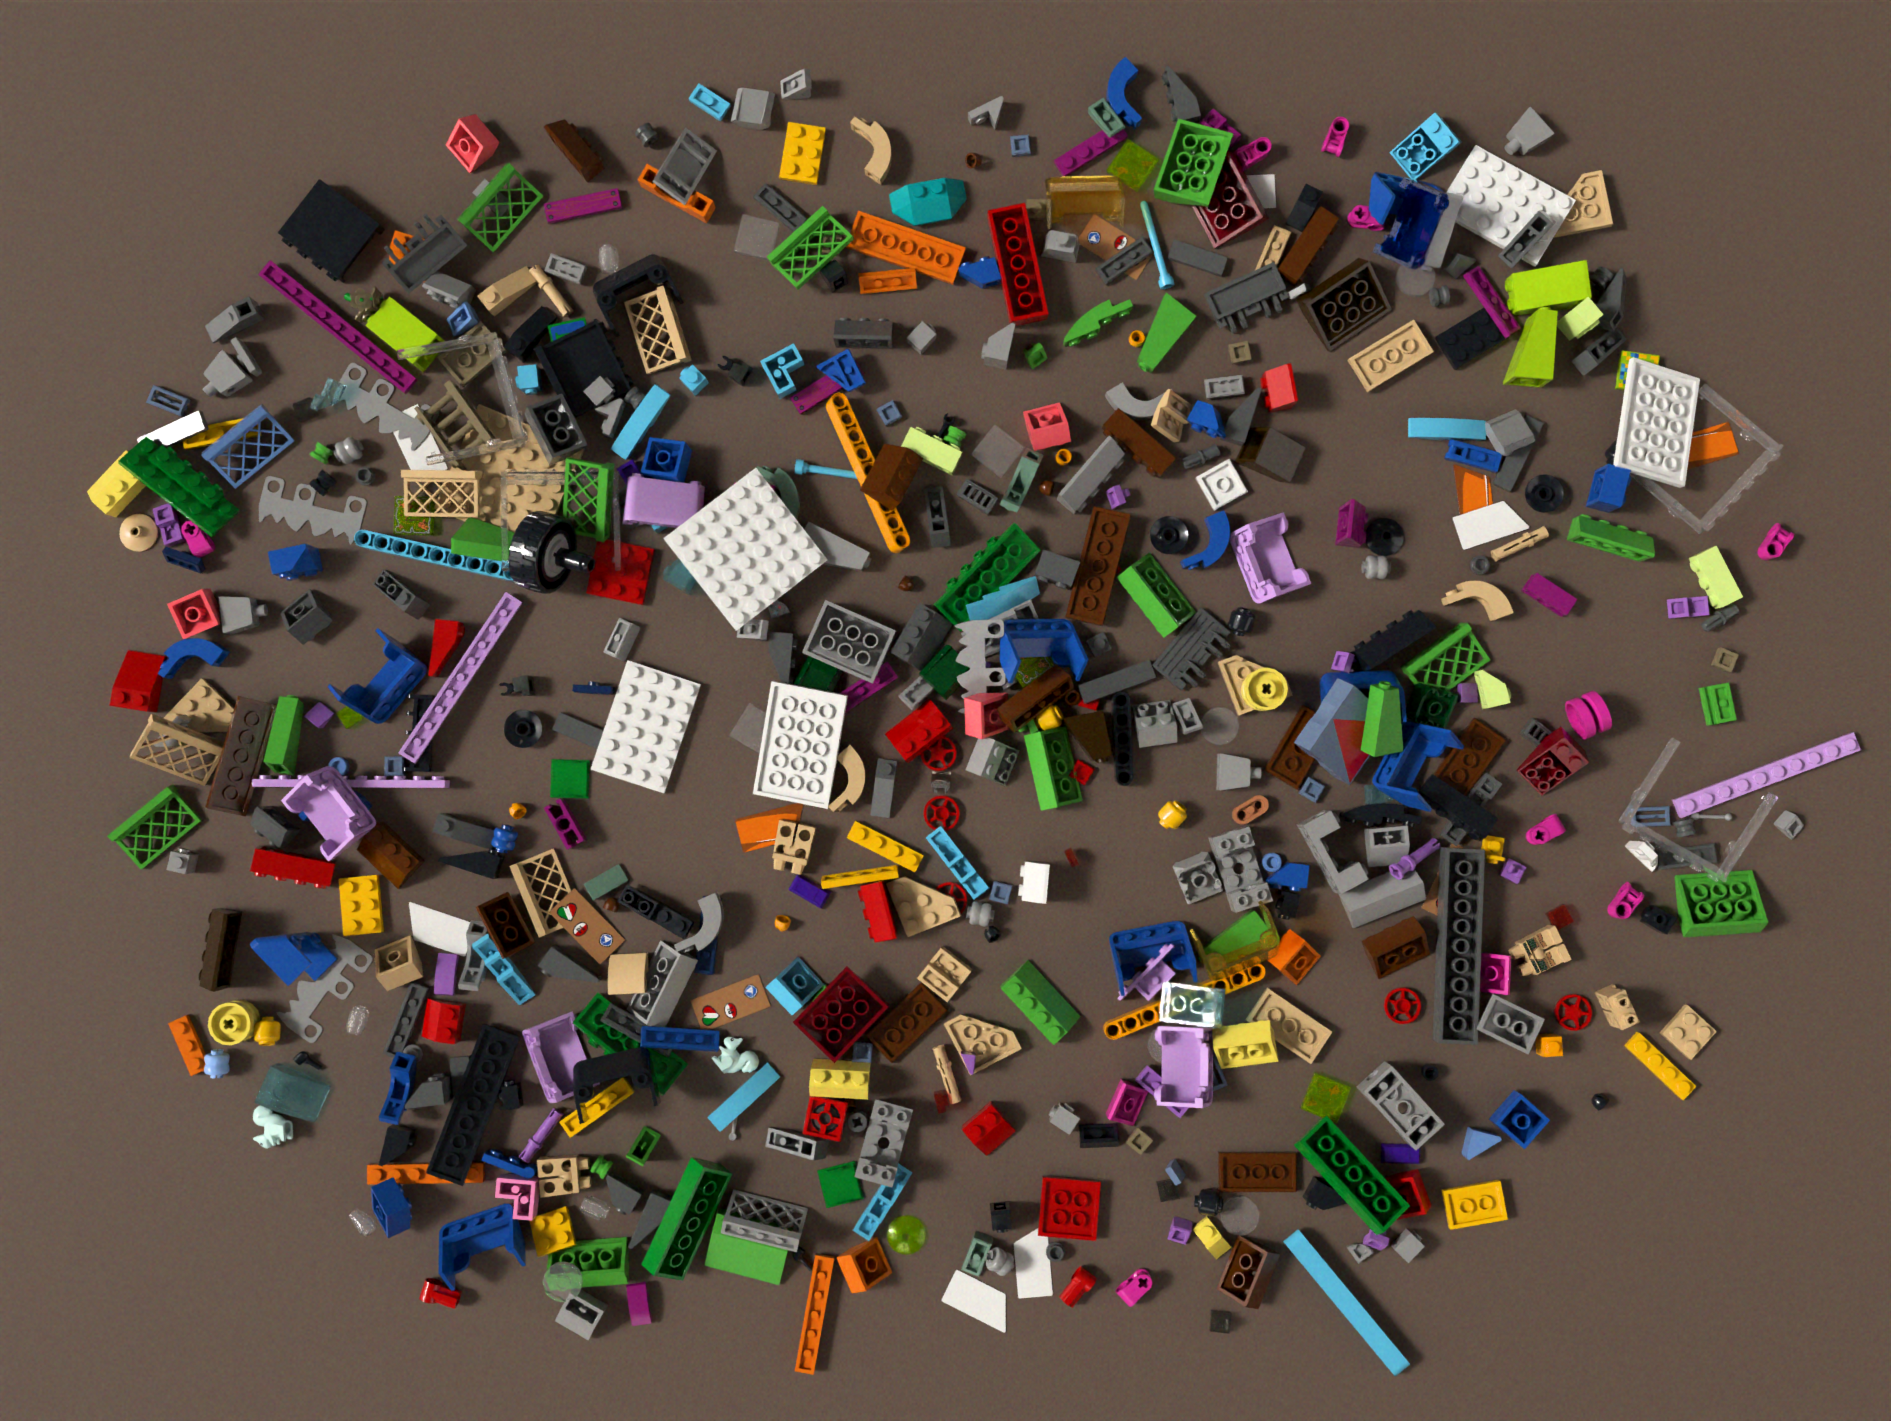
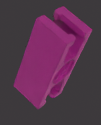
(1549, 594)
(574, 826)

